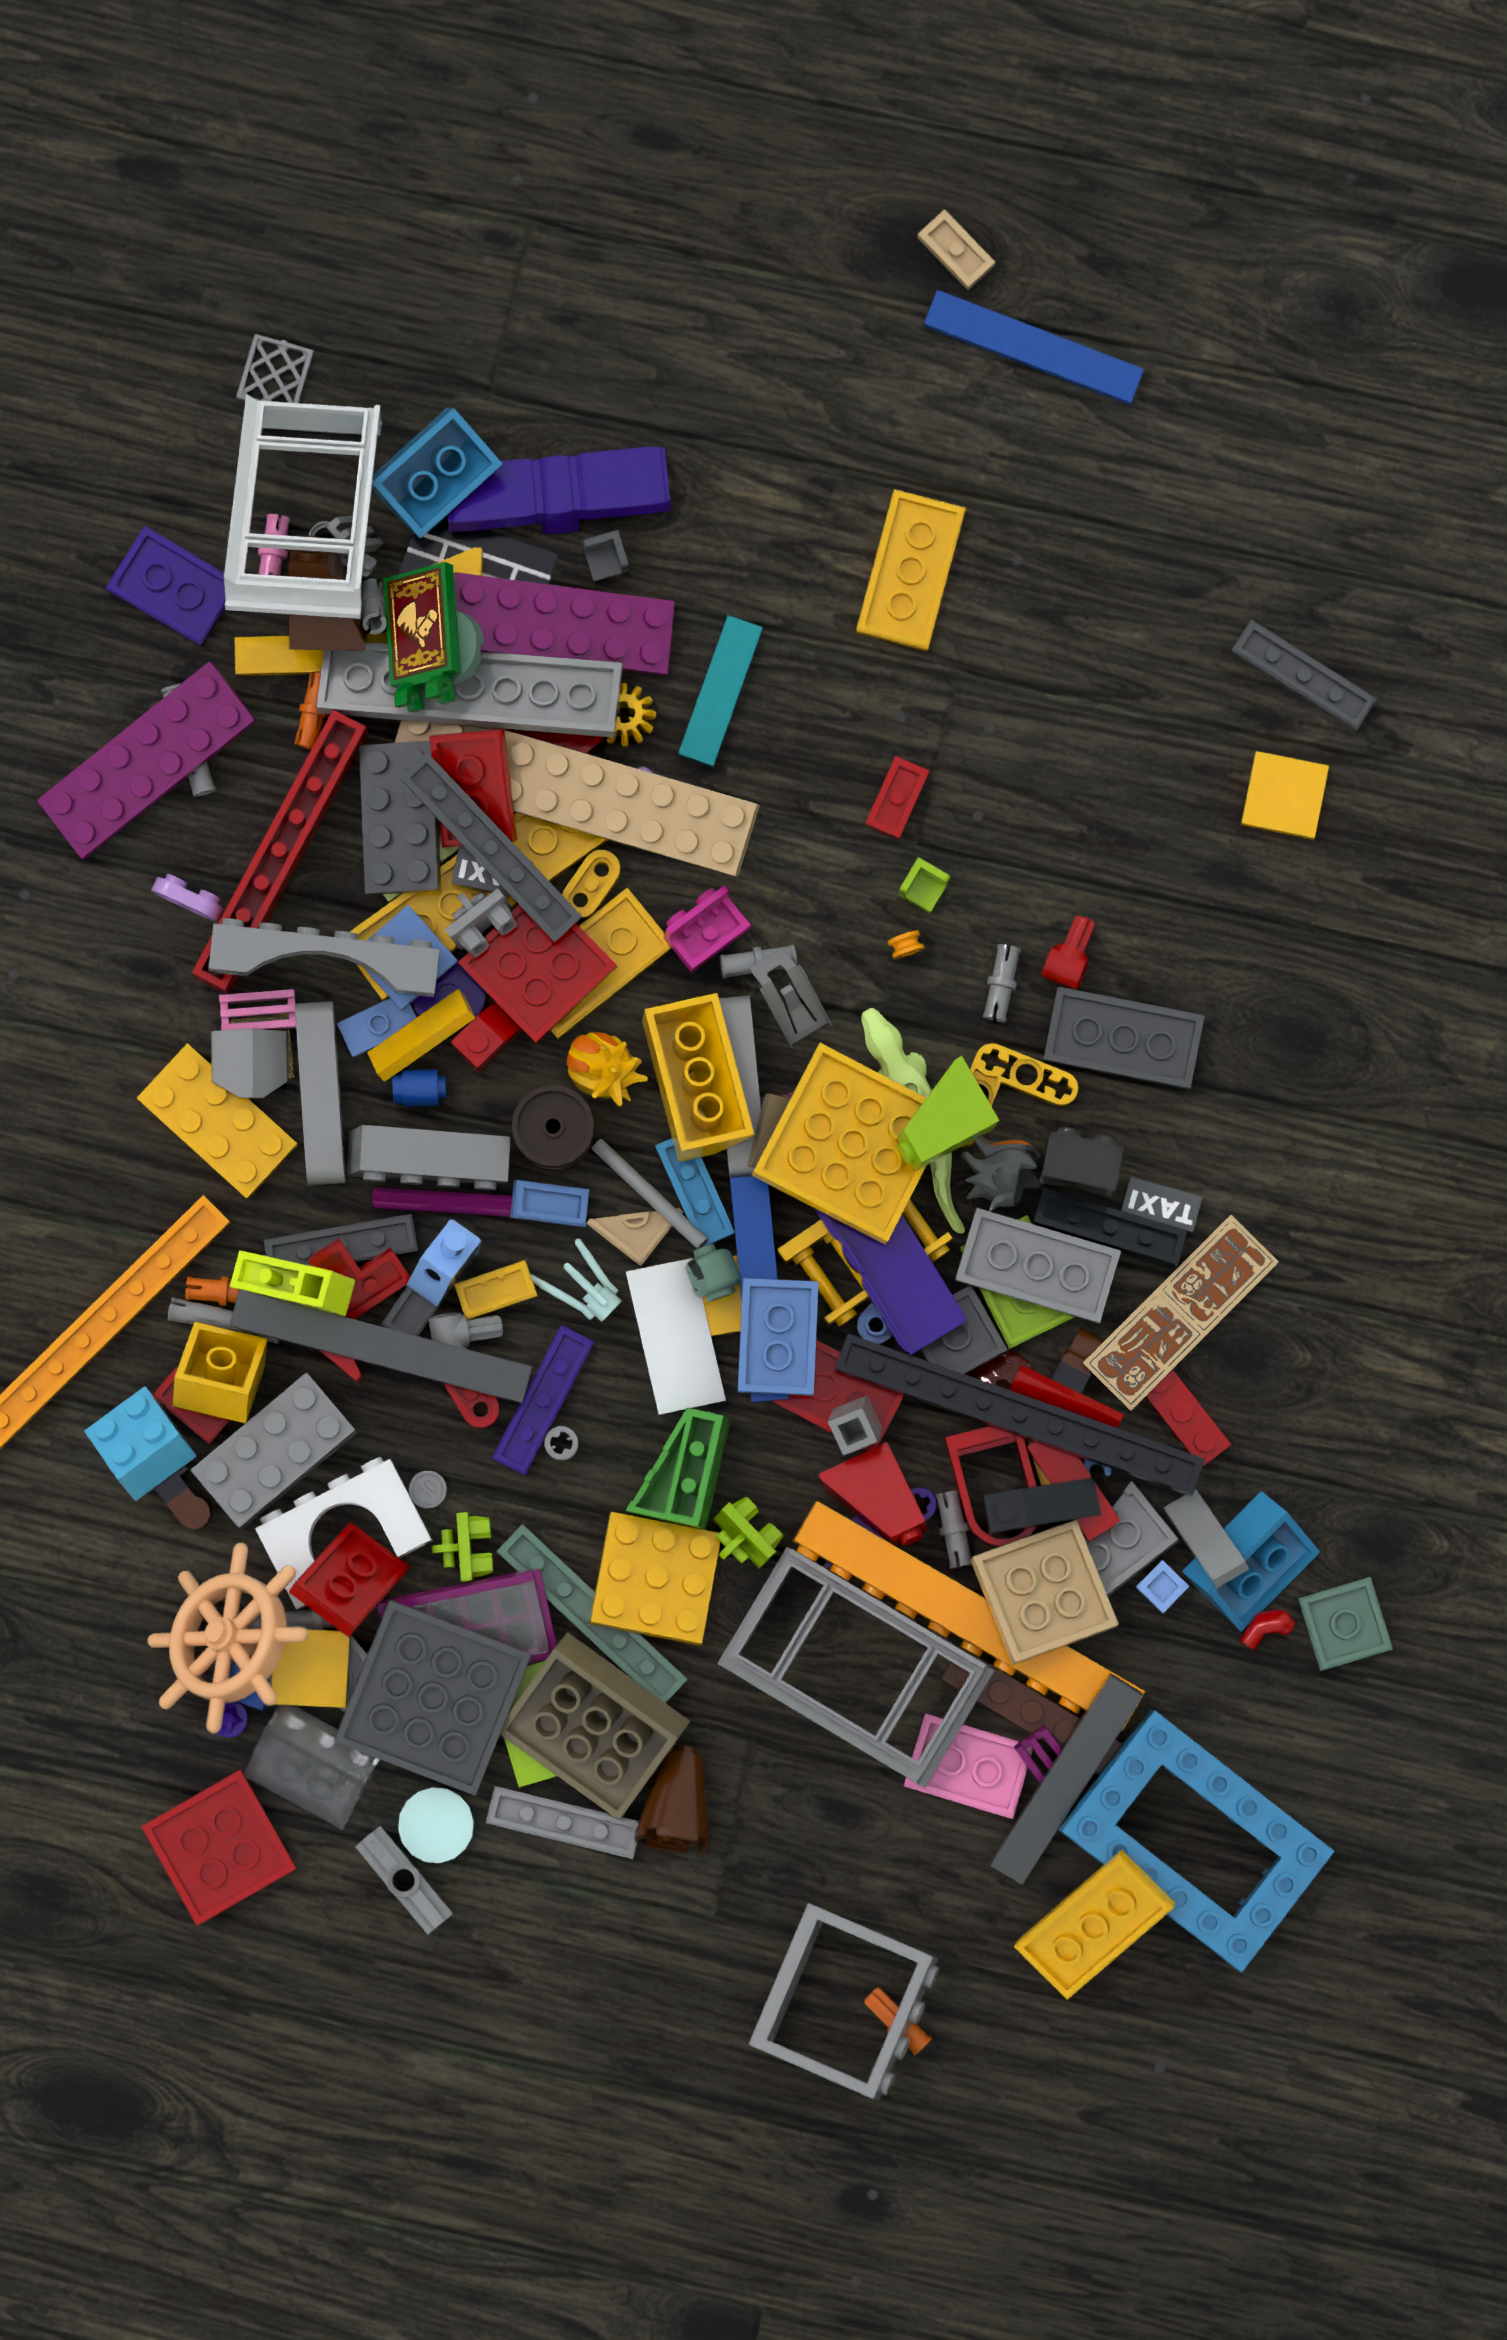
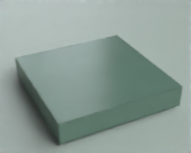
(1345, 1624)

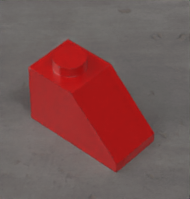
(485, 1037)

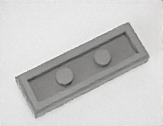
(1206, 1538)

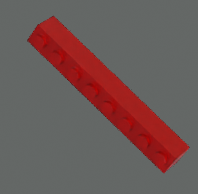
(289, 834)

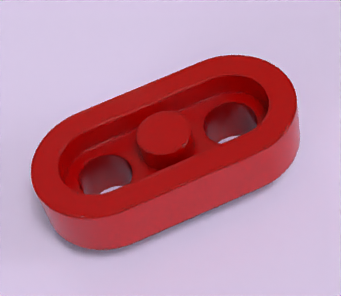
(466, 1401)

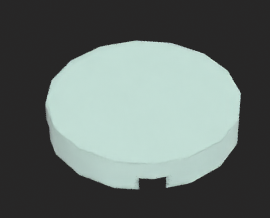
(436, 1825)

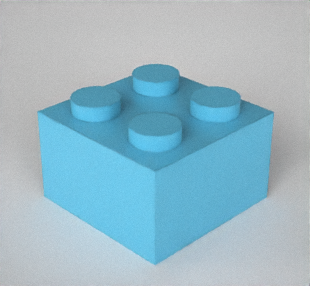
(140, 1443)

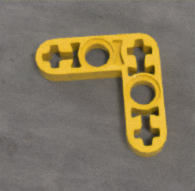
(992, 1079)

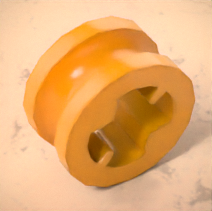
(906, 944)

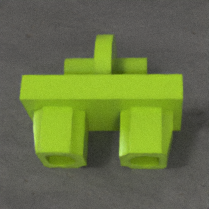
(741, 1537)
(470, 1564)

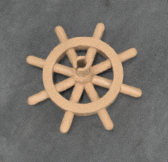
(227, 1637)

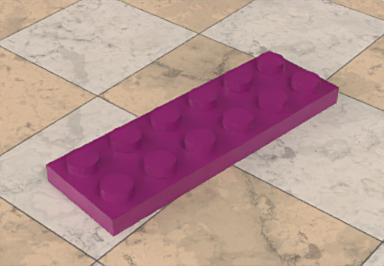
(568, 622)
(147, 760)

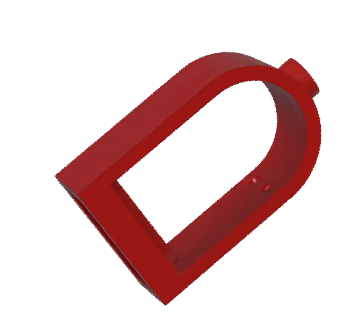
(977, 1441)

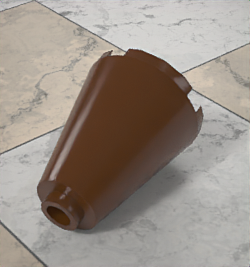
(677, 1805)

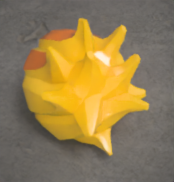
(603, 1066)

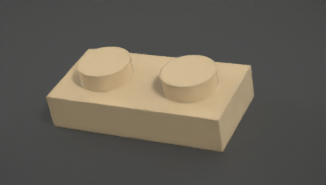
(956, 249)

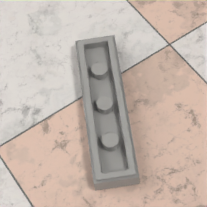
(562, 1822)

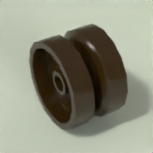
(533, 1117)

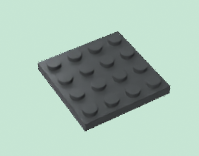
(432, 1697)

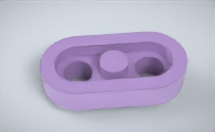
(203, 904)

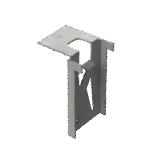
(801, 1018)

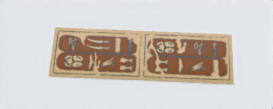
(1180, 1312)

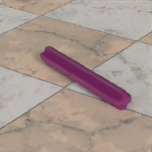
(441, 1201)

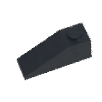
(1040, 1505)

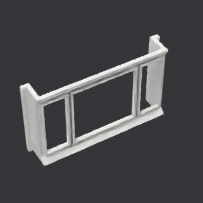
(289, 593)

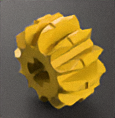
(637, 708)

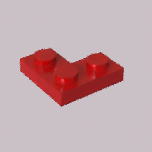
(373, 1280)

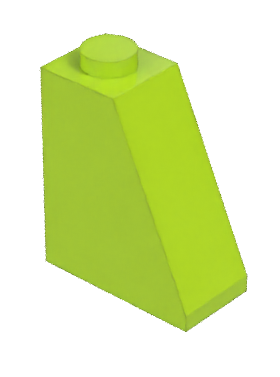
(947, 1118)

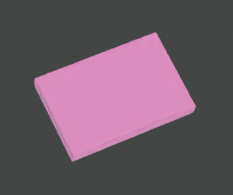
(976, 1769)

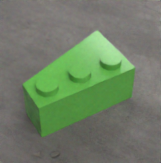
(686, 1472)

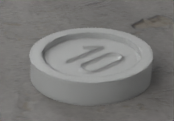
(427, 1489)

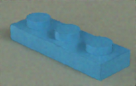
(696, 1194)

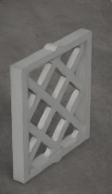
(283, 347)

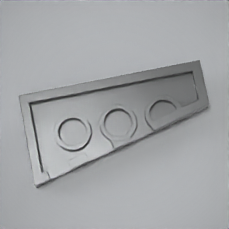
(1130, 1543)

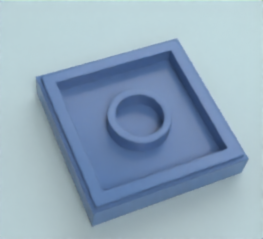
(407, 927)

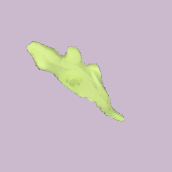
(886, 1047)

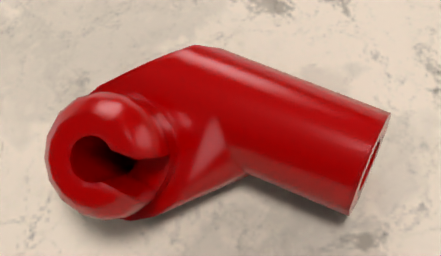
(1265, 1623)

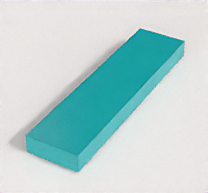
(720, 691)

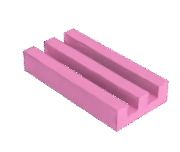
(227, 1013)

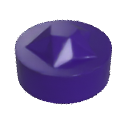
(234, 1720)

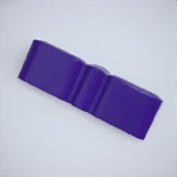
(567, 489)
(900, 1283)

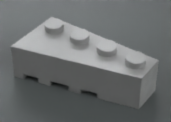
(428, 1156)

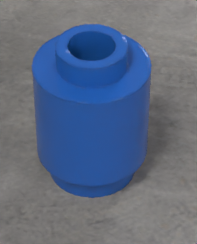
(419, 1088)

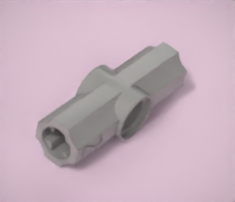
(386, 1861)

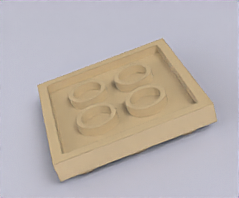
(1044, 1592)

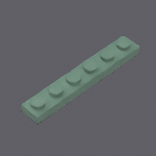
(575, 1602)

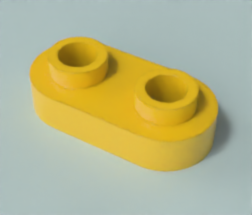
(587, 883)

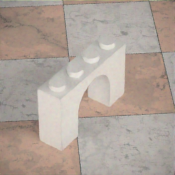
(377, 1489)

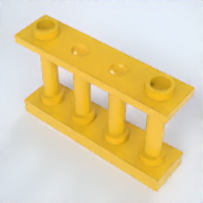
(801, 1253)

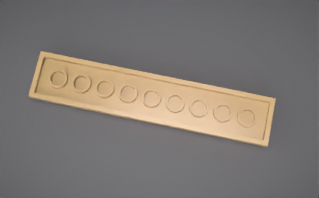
(618, 800)

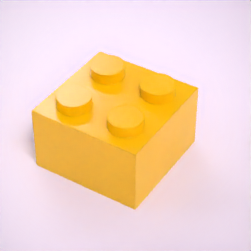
(219, 1372)

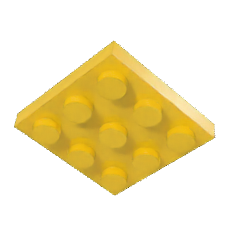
(655, 1578)

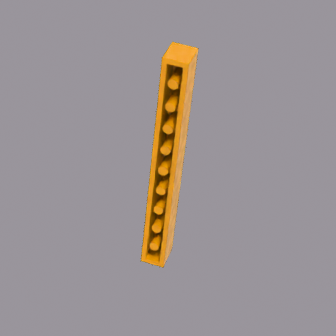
(942, 1602)

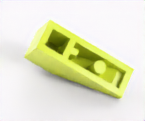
(293, 1282)

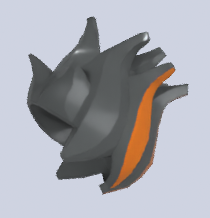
(1001, 1170)

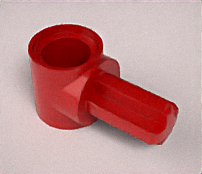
(1067, 961)

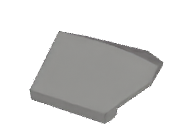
(249, 1061)

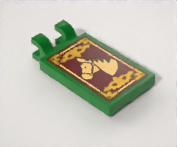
(422, 635)

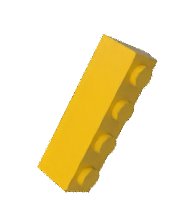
(697, 1076)

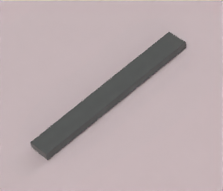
(380, 1346)

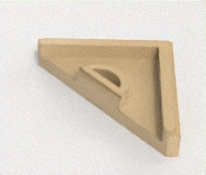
(633, 1233)

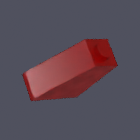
(877, 1494)

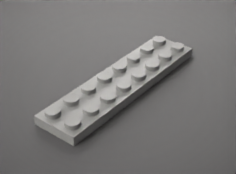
(501, 693)

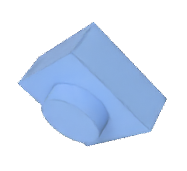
(1162, 1586)

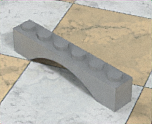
(243, 950)

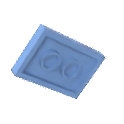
(778, 1337)

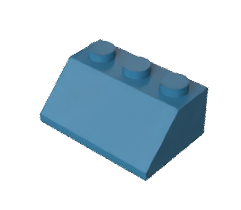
(434, 472)
(1274, 1554)

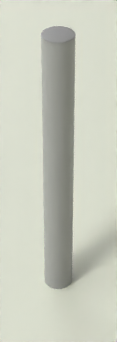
(650, 1194)

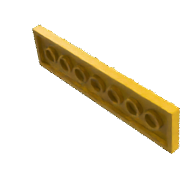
(544, 843)

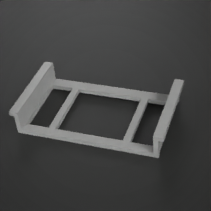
(875, 1746)

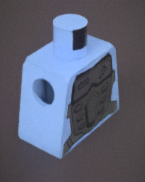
(449, 1258)

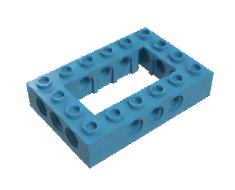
(1125, 1775)

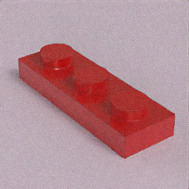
(1187, 1418)

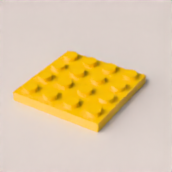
(842, 1142)

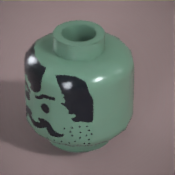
(712, 1273)

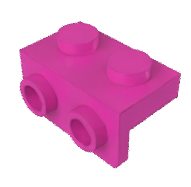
(705, 928)

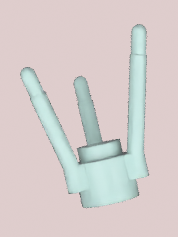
(599, 1299)

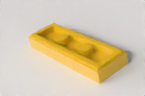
(421, 1035)

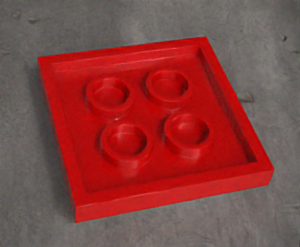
(534, 976)
(219, 1847)

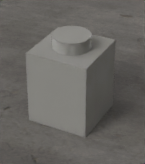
(855, 1425)

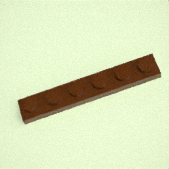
(1023, 1706)

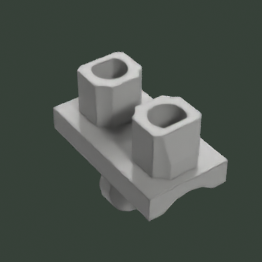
(477, 917)

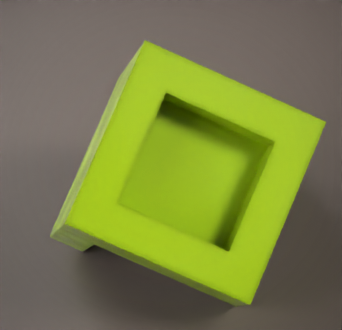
(924, 885)

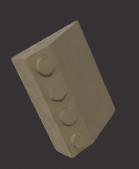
(593, 1726)

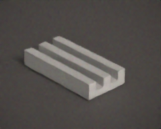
(345, 525)

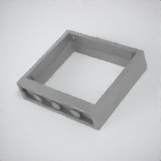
(788, 1978)

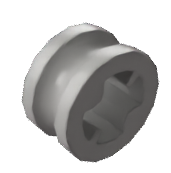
(555, 1433)

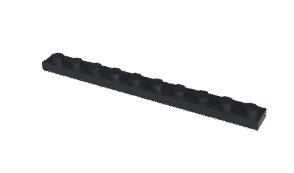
(1020, 1415)

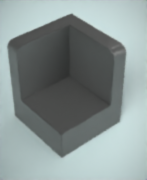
(605, 556)

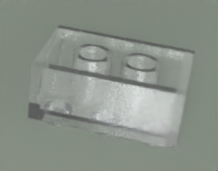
(307, 1766)

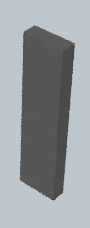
(1303, 675)
(361, 1240)

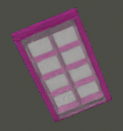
(501, 1607)

